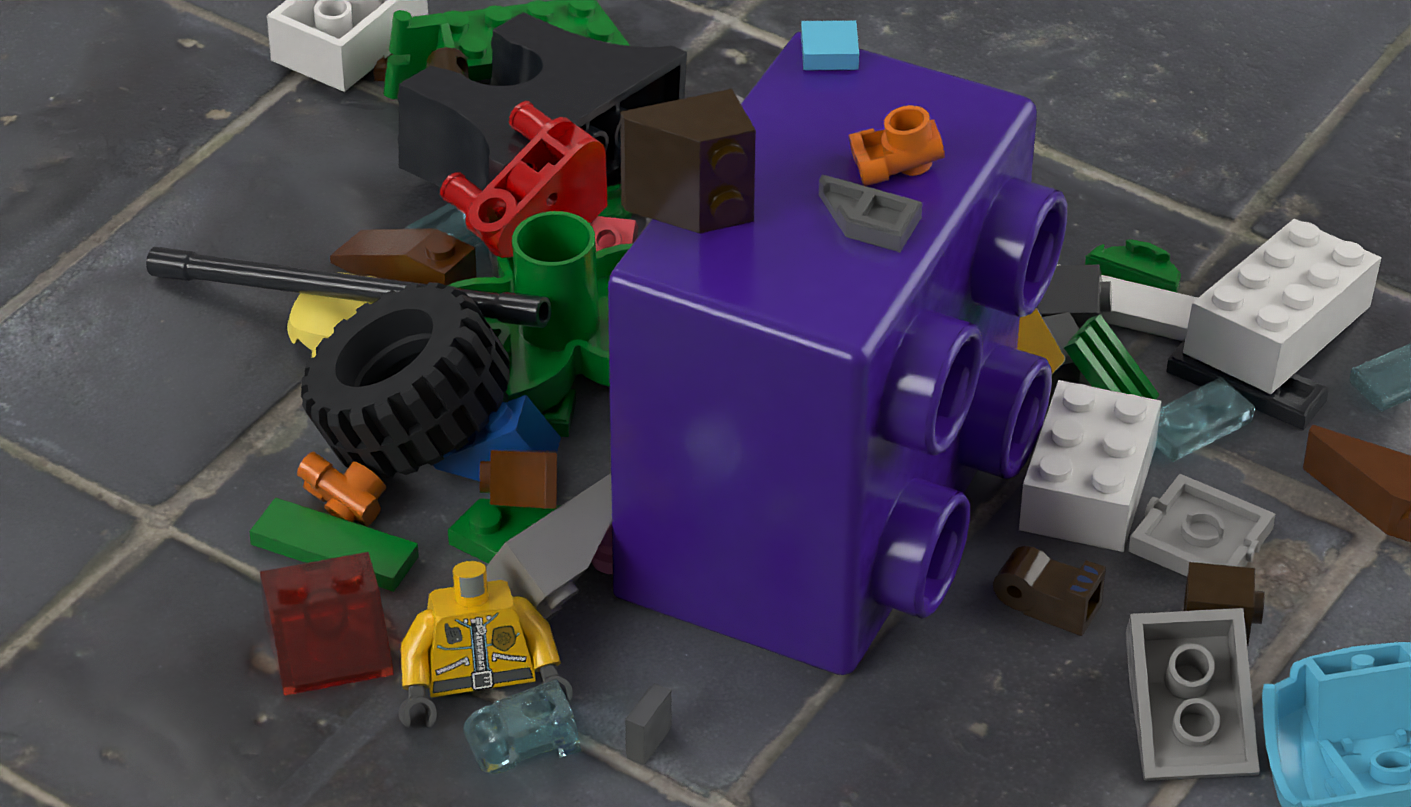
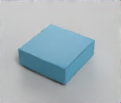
(829, 45)

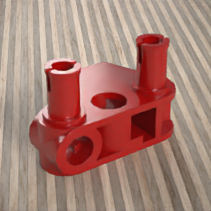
(564, 177)

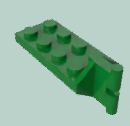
(472, 31)

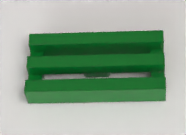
(1113, 365)

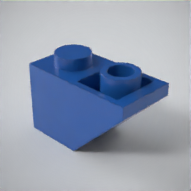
(513, 427)

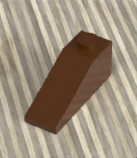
(407, 256)
(1363, 476)
(520, 478)

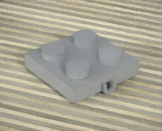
(1200, 526)

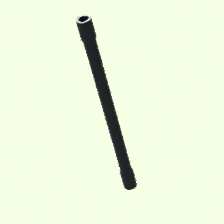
(188, 265)

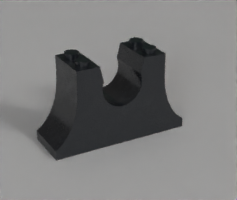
(465, 127)

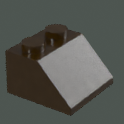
(690, 162)

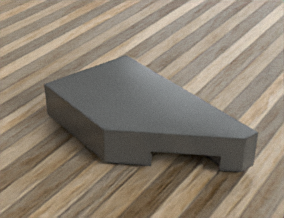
(870, 213)

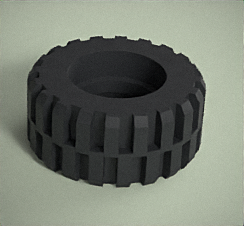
(406, 379)

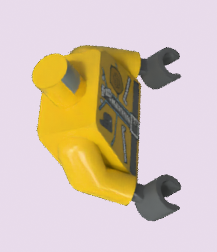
(474, 641)

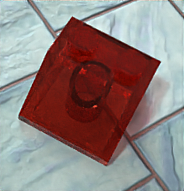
(326, 623)

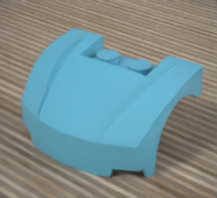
(1342, 728)

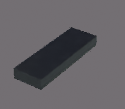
(1292, 402)

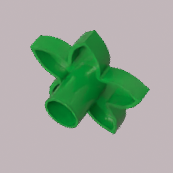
(557, 261)

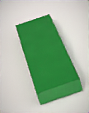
(320, 536)

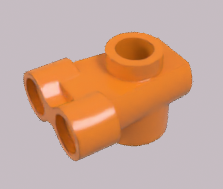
(904, 146)
(347, 494)

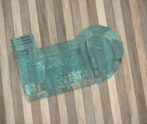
(522, 728)

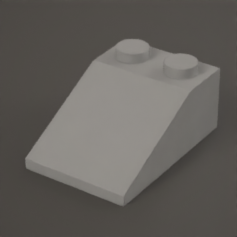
(555, 550)
(1192, 694)

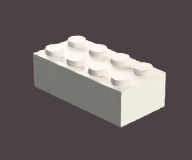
(1281, 305)

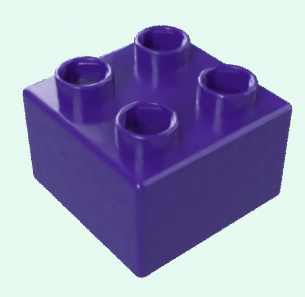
(819, 402)

